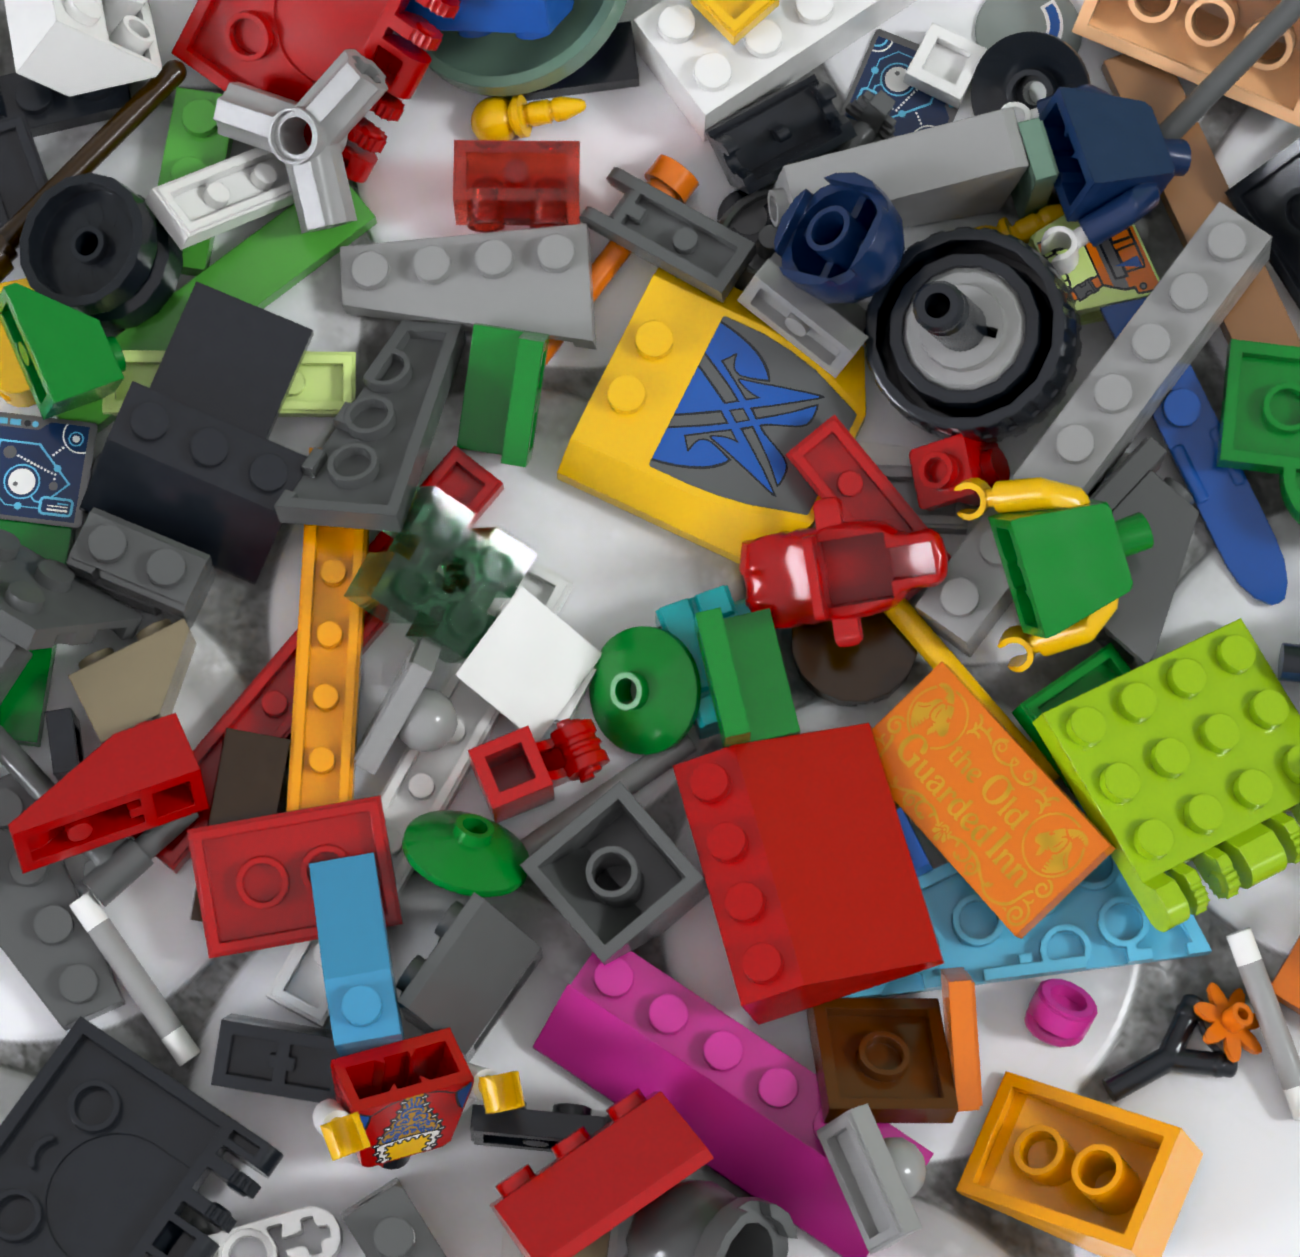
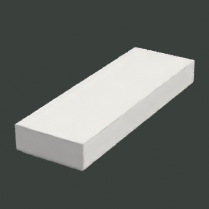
(221, 196)

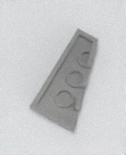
(500, 279)

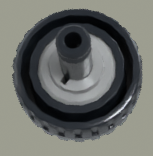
(973, 335)

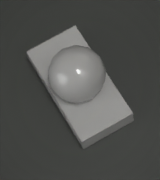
(415, 713)
(875, 1176)

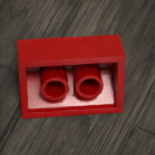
(599, 1177)

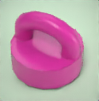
(1060, 1013)

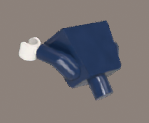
(1107, 163)

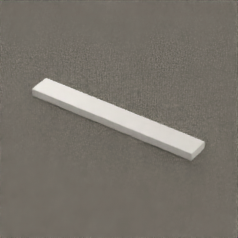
(417, 786)

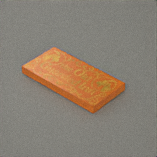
(986, 801)

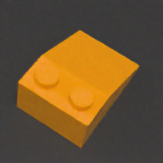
(1081, 1169)

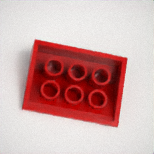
(807, 868)

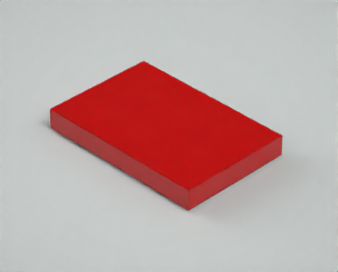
(258, 877)

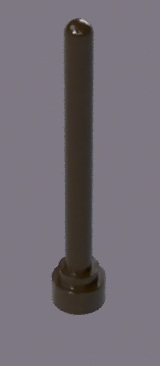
(96, 150)

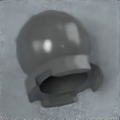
(709, 1221)

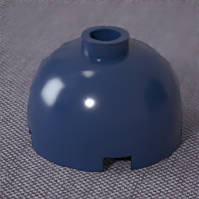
(841, 240)

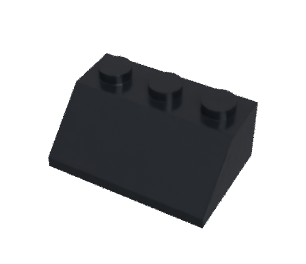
(194, 480)

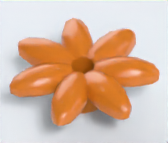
(1229, 1022)

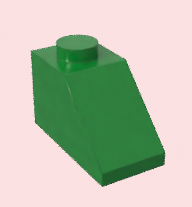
(60, 351)

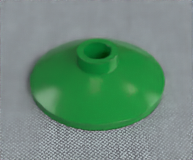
(665, 686)
(465, 853)

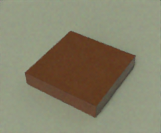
(885, 1057)

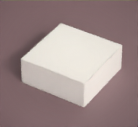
(944, 65)

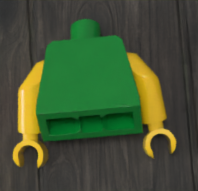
(1059, 560)

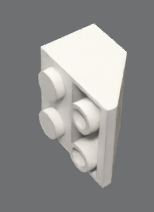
(83, 43)

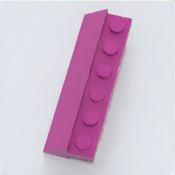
(738, 1093)

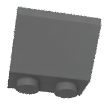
(616, 876)

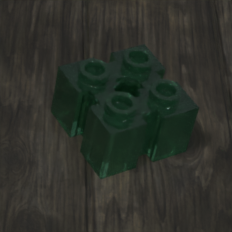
(446, 609)

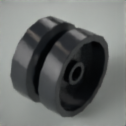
(100, 251)

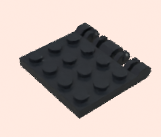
(112, 1156)

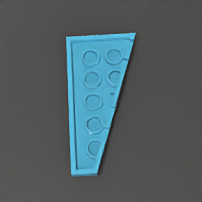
(1088, 930)

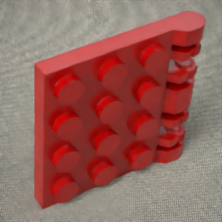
(294, 42)

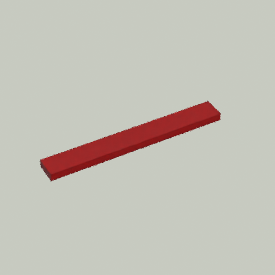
(268, 700)

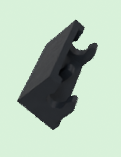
(779, 131)
(275, 1058)

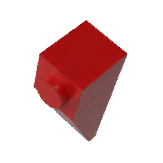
(115, 792)

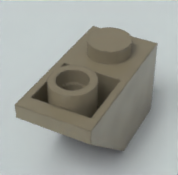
(136, 680)

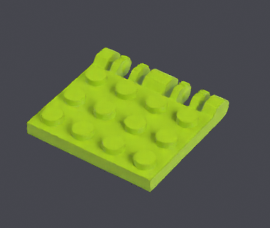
(1187, 767)

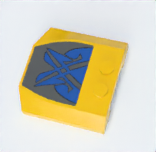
(702, 417)

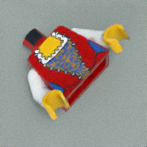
(407, 1099)

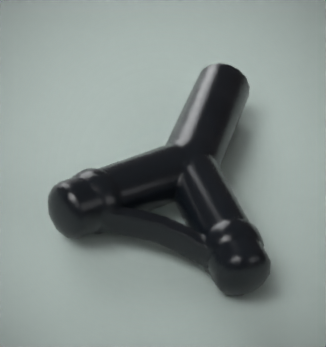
(1172, 1056)

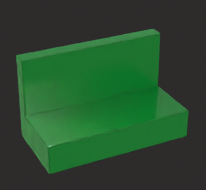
(503, 392)
(745, 676)

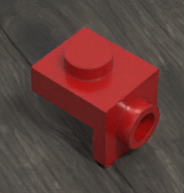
(948, 462)

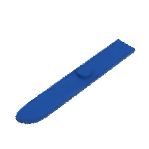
(1218, 492)

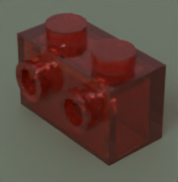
(516, 183)

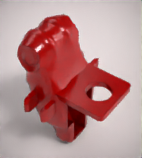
(839, 570)

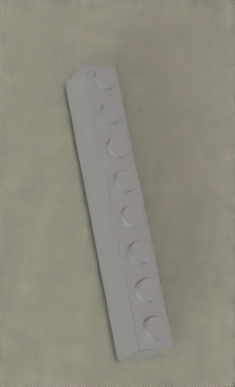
(1109, 408)

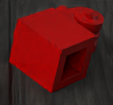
(523, 773)

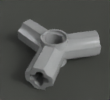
(278, 126)

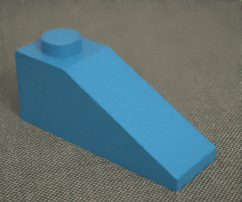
(355, 954)

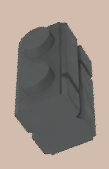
(142, 567)

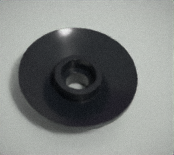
(1017, 62)

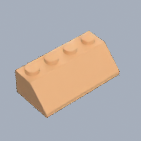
(1194, 38)

